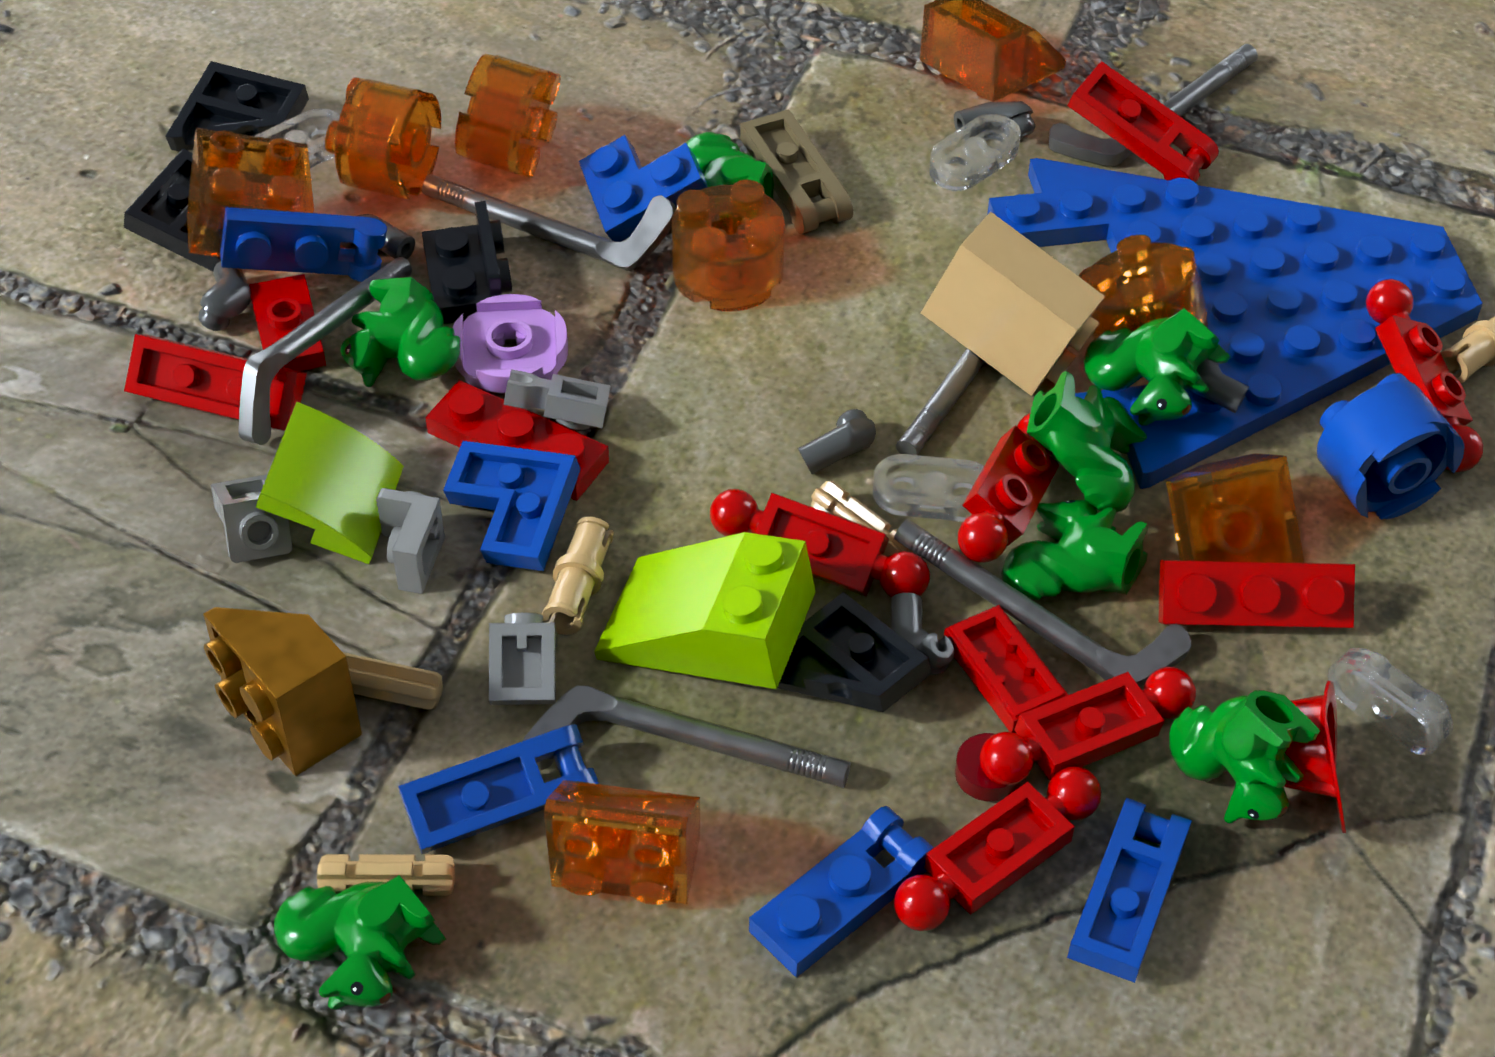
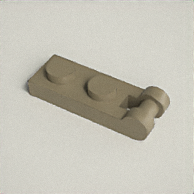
(797, 170)

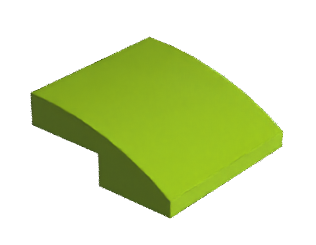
(330, 482)

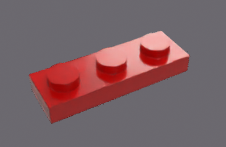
(204, 379)
(481, 417)
(1256, 593)

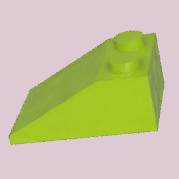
(714, 609)

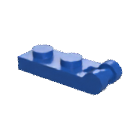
(301, 242)
(491, 788)
(1129, 891)
(839, 893)

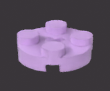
(538, 335)

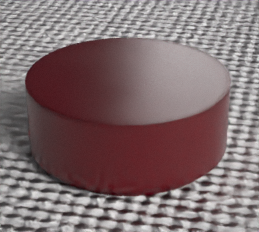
(970, 775)

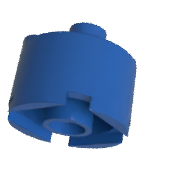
(1388, 447)

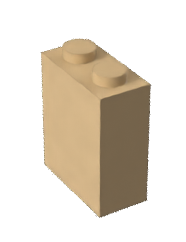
(1014, 305)

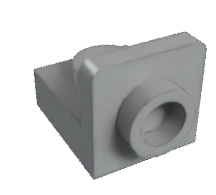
(249, 530)
(414, 535)
(522, 660)

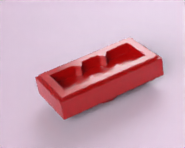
(280, 308)
(1003, 665)

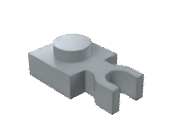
(569, 400)

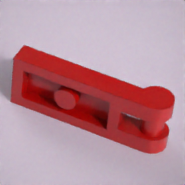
(1143, 124)

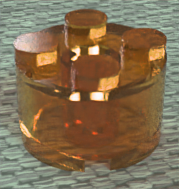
(507, 114)
(385, 138)
(728, 245)
(1145, 284)

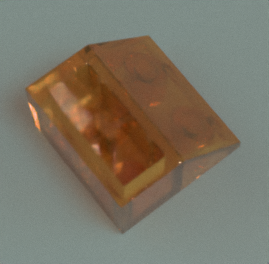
(985, 48)
(242, 174)
(622, 841)

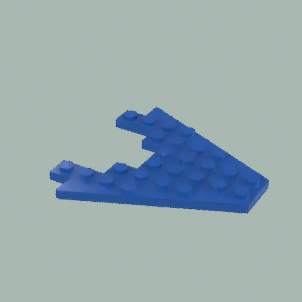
(1277, 285)

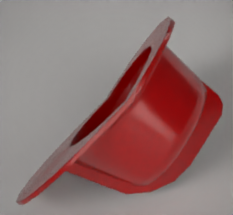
(1318, 756)

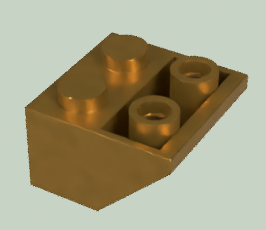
(284, 682)

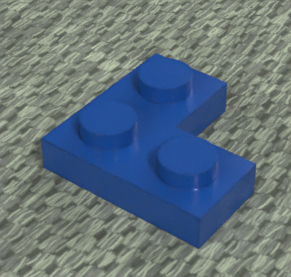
(625, 188)
(526, 492)

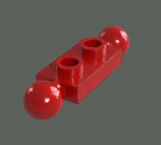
(1416, 354)
(1005, 494)
(836, 548)
(1087, 725)
(997, 848)

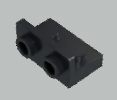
(465, 265)

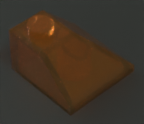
(1236, 511)

